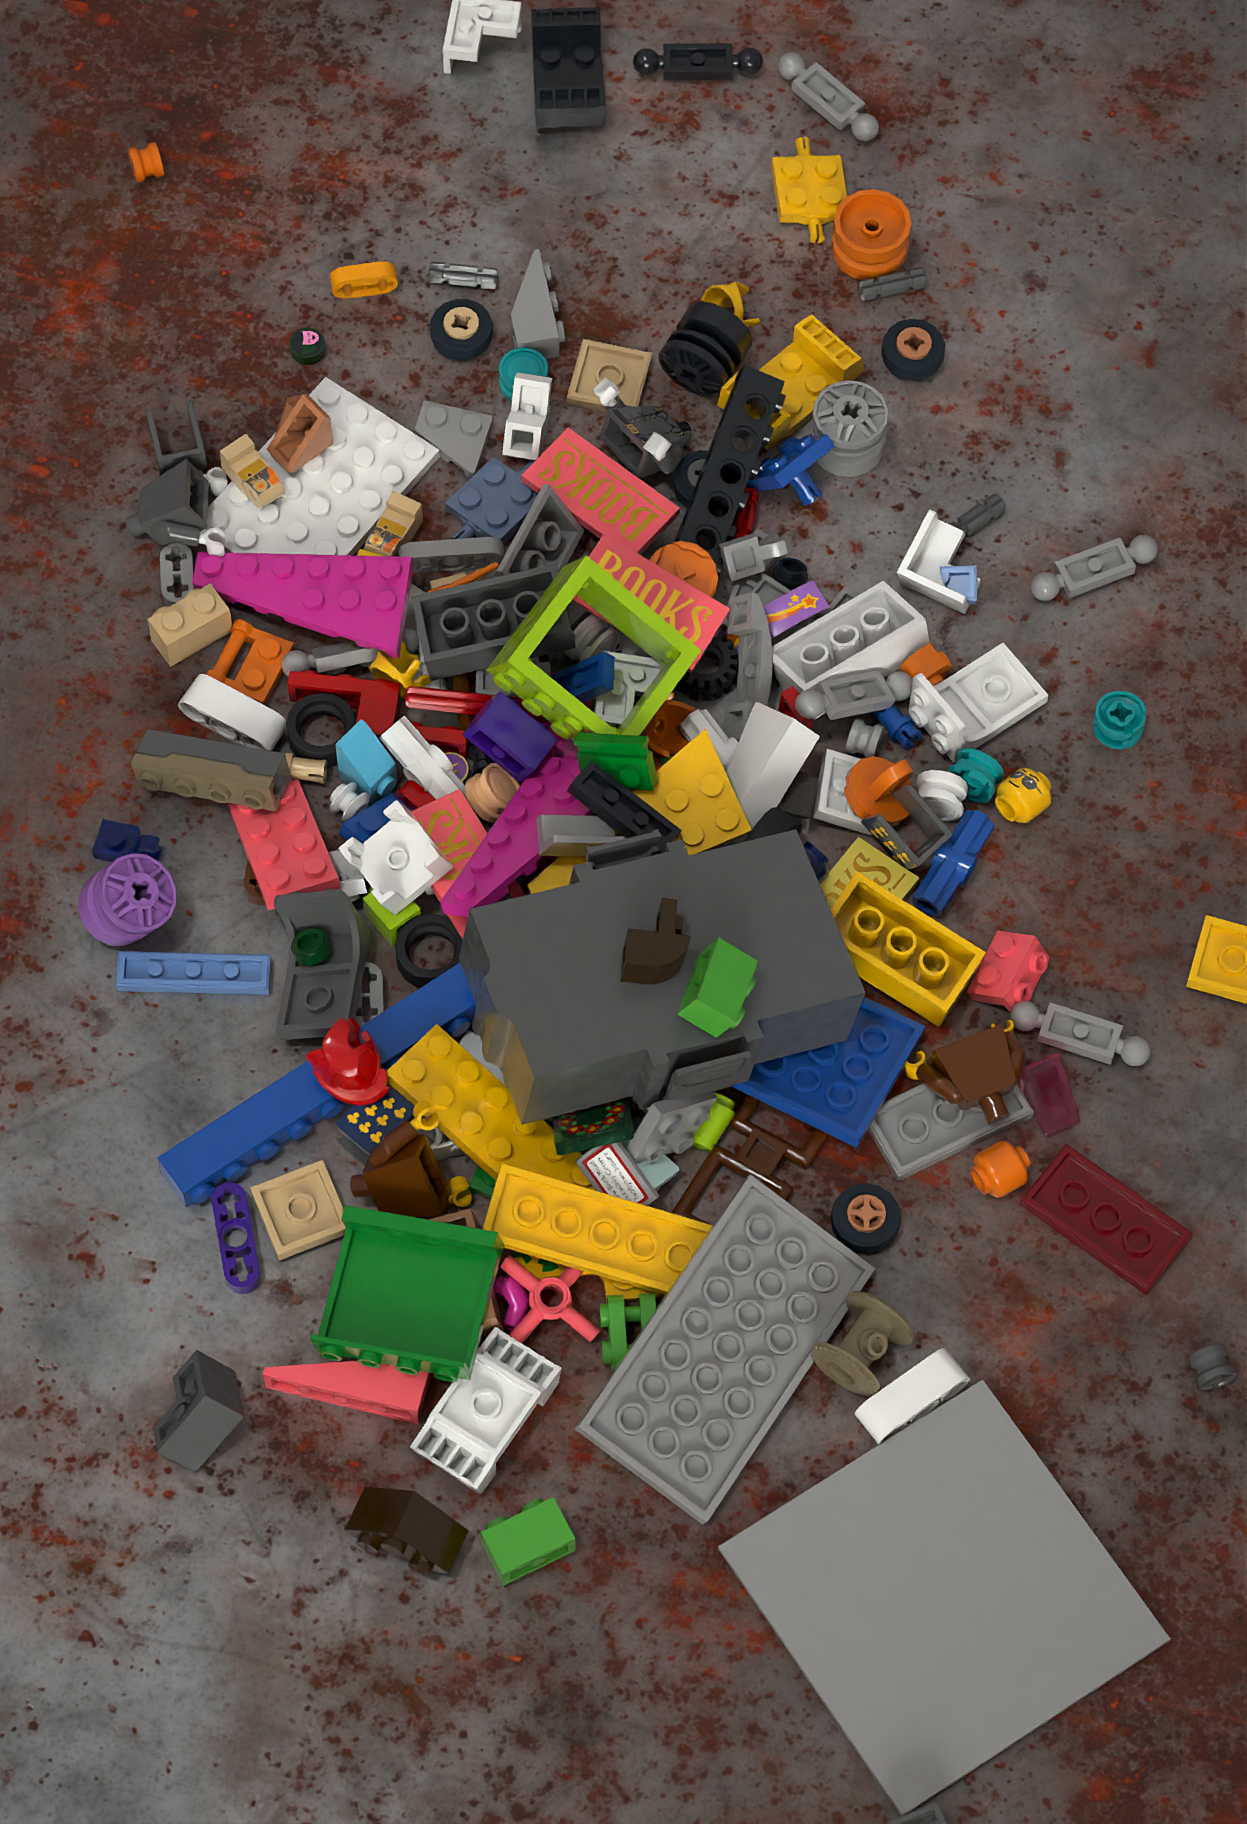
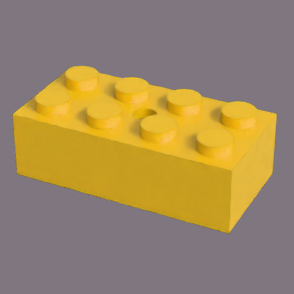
(904, 949)

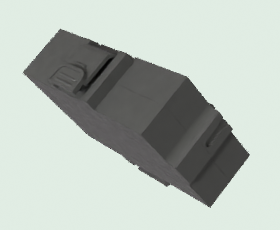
(582, 1038)

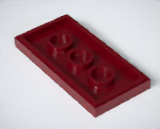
(1106, 1219)

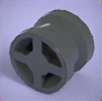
(1212, 1367)

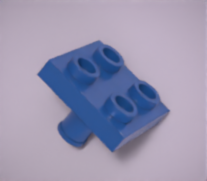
(791, 467)

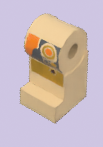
(251, 472)
(395, 526)

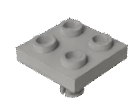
(669, 1127)

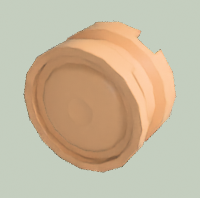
(490, 791)

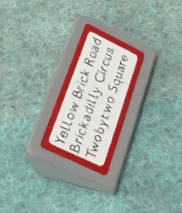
(616, 1174)

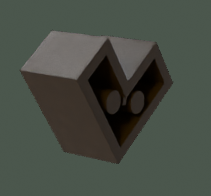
(406, 1527)

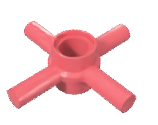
(542, 1312)

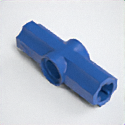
(953, 863)

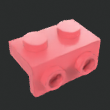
(1009, 970)

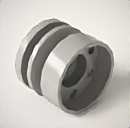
(856, 423)

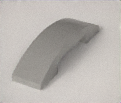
(750, 623)

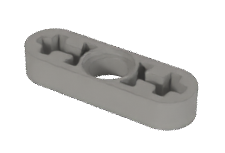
(453, 554)

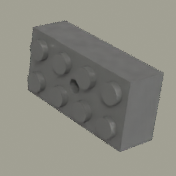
(472, 622)

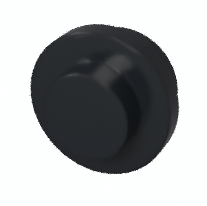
(790, 573)

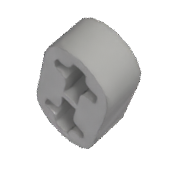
(170, 577)
(376, 995)

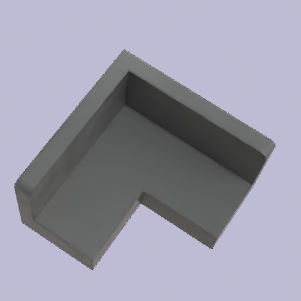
(203, 1414)

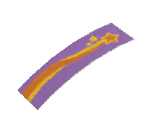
(790, 610)

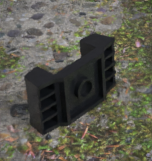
(567, 67)

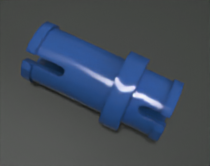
(898, 726)

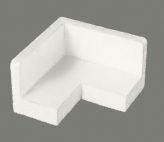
(471, 20)
(931, 548)
(631, 679)

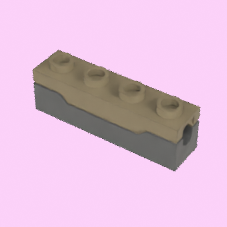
(211, 770)

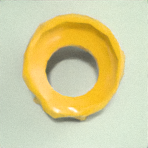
(729, 296)
(399, 670)

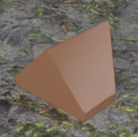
(301, 433)

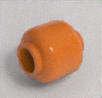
(1000, 1169)

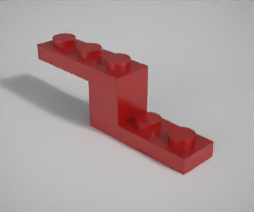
(377, 705)

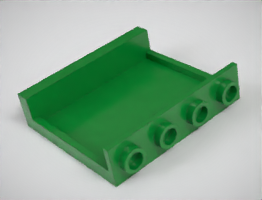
(409, 1294)

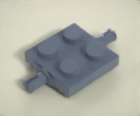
(492, 502)

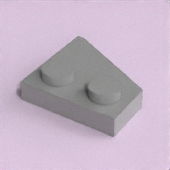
(456, 433)

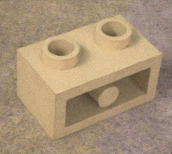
(190, 624)

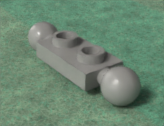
(828, 96)
(1094, 567)
(336, 657)
(854, 695)
(1080, 1033)

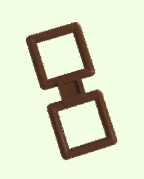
(757, 1157)

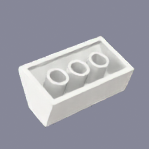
(858, 637)

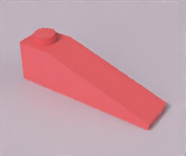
(355, 1386)

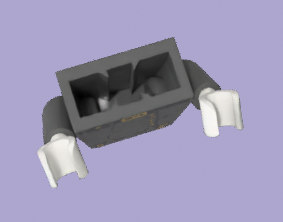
(643, 435)
(177, 508)

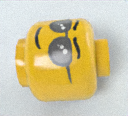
(1023, 795)

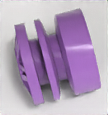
(109, 905)

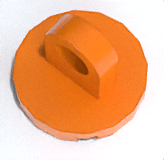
(689, 564)
(871, 788)

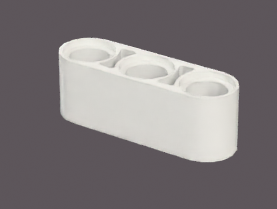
(232, 714)
(912, 1395)

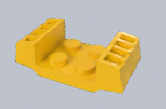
(807, 367)

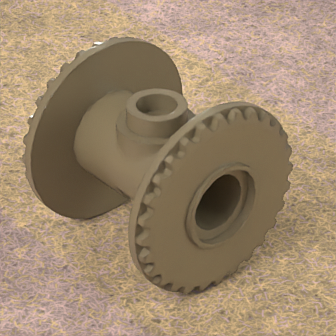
(863, 1343)

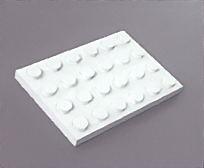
(337, 494)

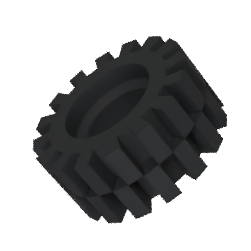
(717, 681)

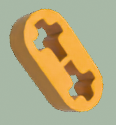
(363, 280)

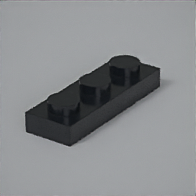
(620, 806)

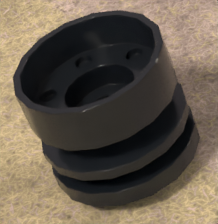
(705, 349)

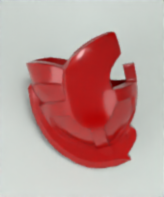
(348, 1067)

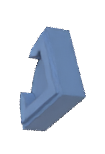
(961, 580)

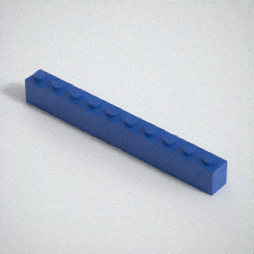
(298, 1100)

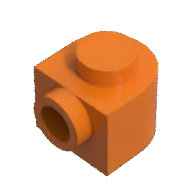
(929, 663)

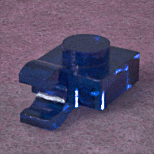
(121, 839)

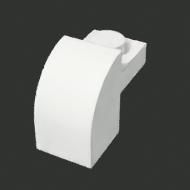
(528, 416)

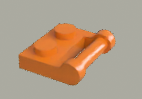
(262, 665)

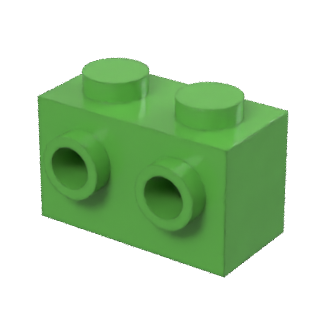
(718, 988)
(527, 1540)

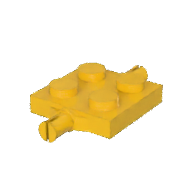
(808, 188)

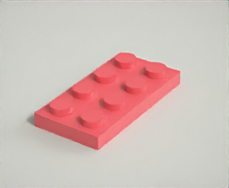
(285, 847)

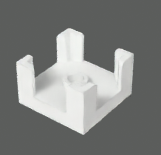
(398, 859)

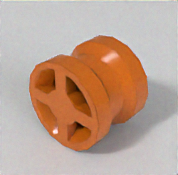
(146, 162)

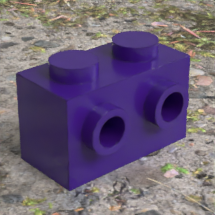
(510, 736)

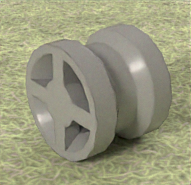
(864, 738)

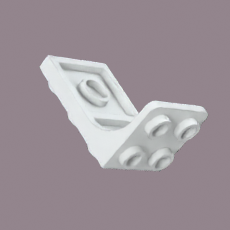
(975, 701)

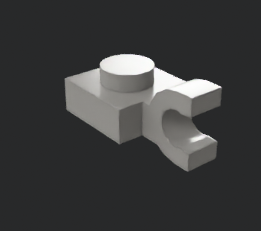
(746, 555)

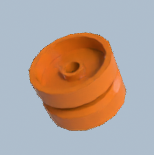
(871, 234)

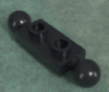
(698, 61)

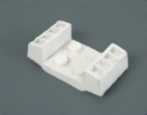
(485, 1413)

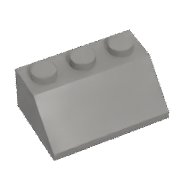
(545, 536)

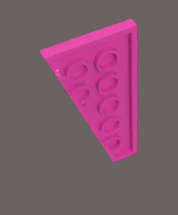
(324, 593)
(513, 840)

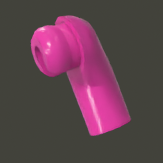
(516, 1298)

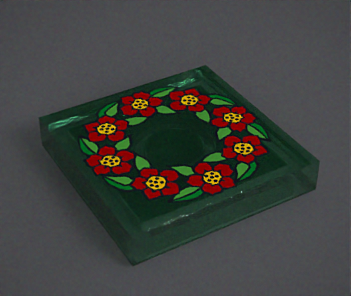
(593, 1126)

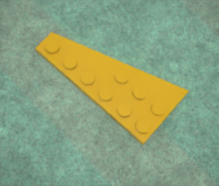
(691, 795)

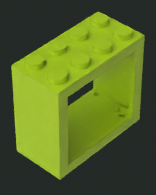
(545, 697)

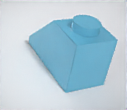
(365, 762)

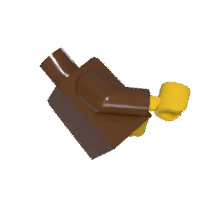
(974, 1070)
(406, 1175)

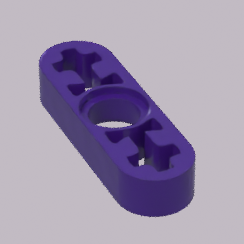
(250, 1261)

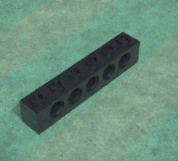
(749, 388)

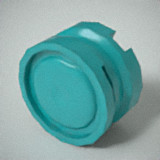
(521, 361)
(1119, 719)
(979, 772)

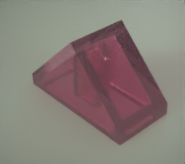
(1049, 1094)

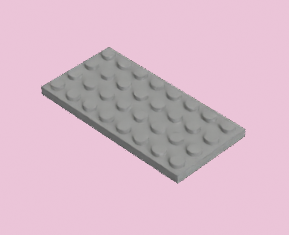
(724, 1349)

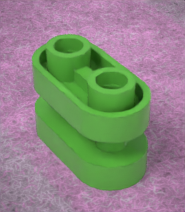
(614, 1315)

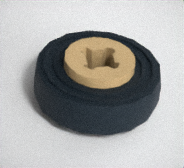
(459, 342)

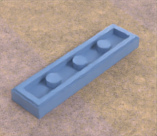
(193, 972)

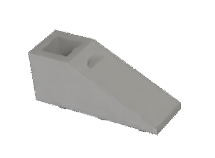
(534, 309)

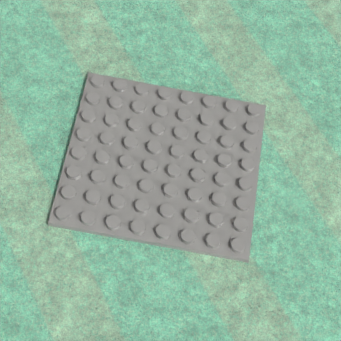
(943, 1596)

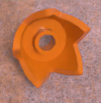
(663, 728)

